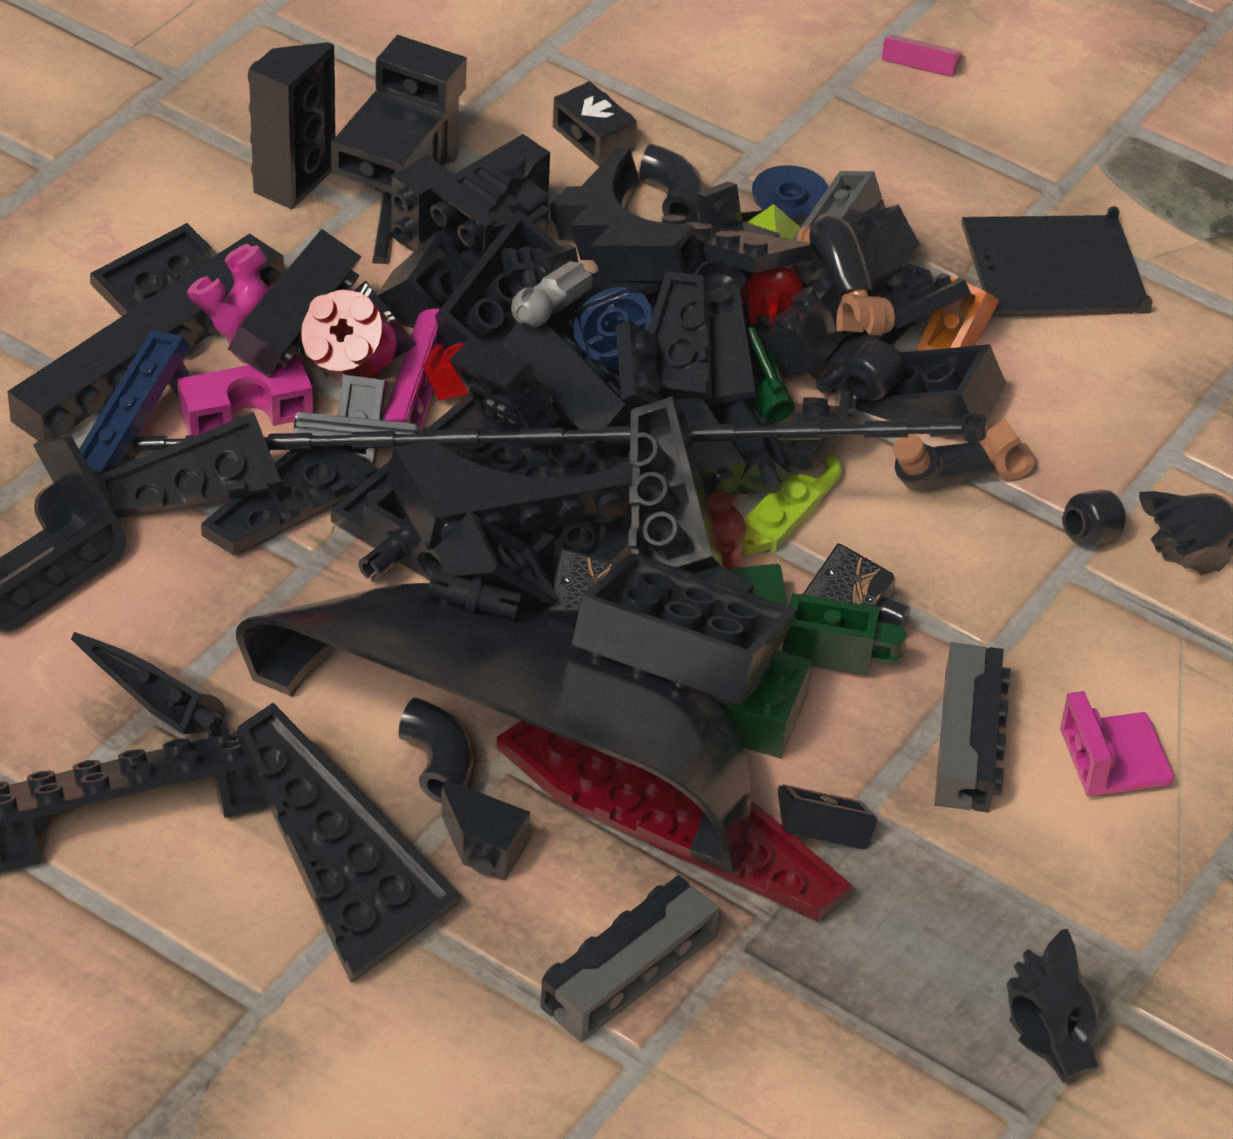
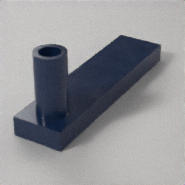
(134, 398)

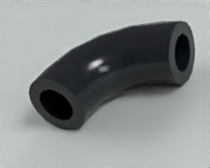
(675, 177)
(442, 741)

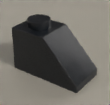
(484, 829)

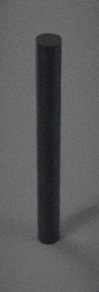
(384, 232)

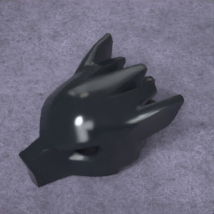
(1193, 528)
(1055, 1008)

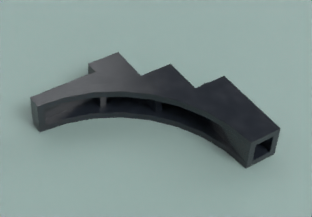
(618, 240)

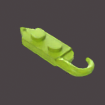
(785, 511)

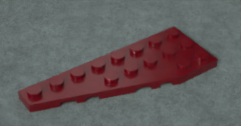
(663, 816)

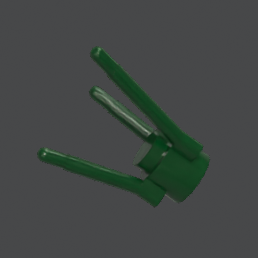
(771, 395)

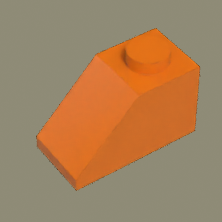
(959, 322)

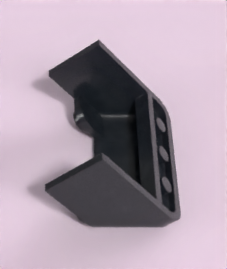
(75, 542)

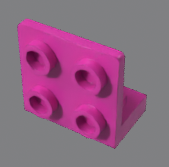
(1112, 751)

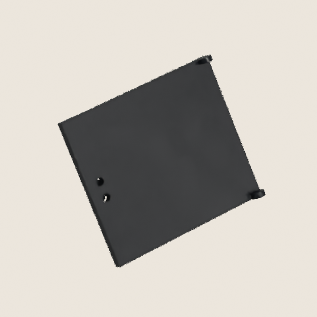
(1056, 264)

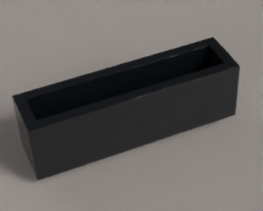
(275, 324)

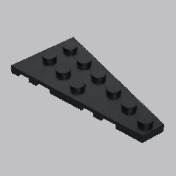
(354, 863)

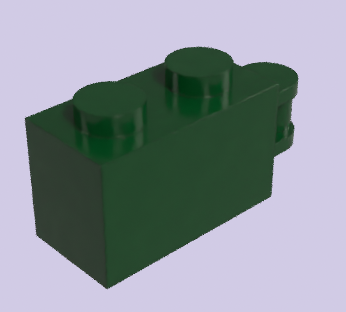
(842, 635)

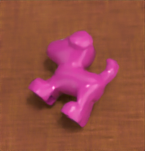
(248, 290)

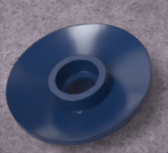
(789, 188)

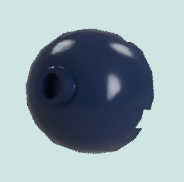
(604, 311)

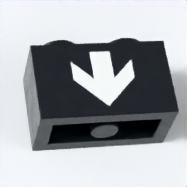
(593, 122)

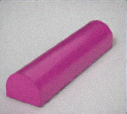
(412, 388)

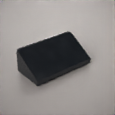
(825, 817)

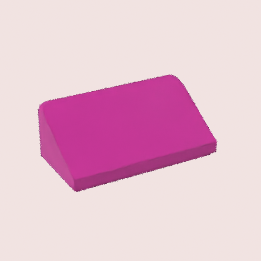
(920, 55)

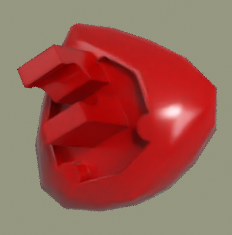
(771, 292)

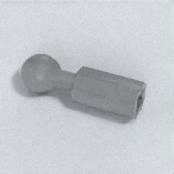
(551, 295)

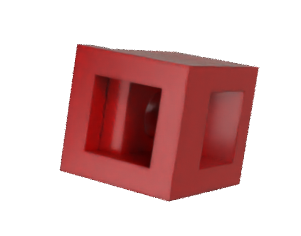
(442, 374)

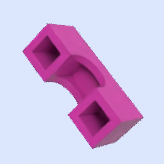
(213, 397)

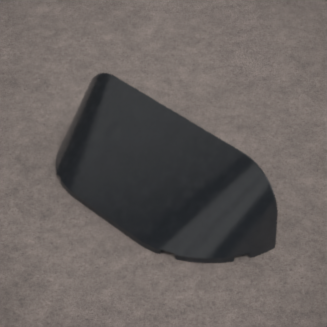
(532, 675)

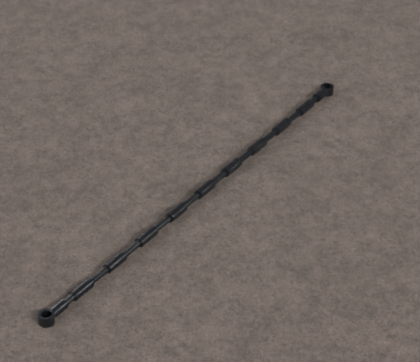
(970, 428)

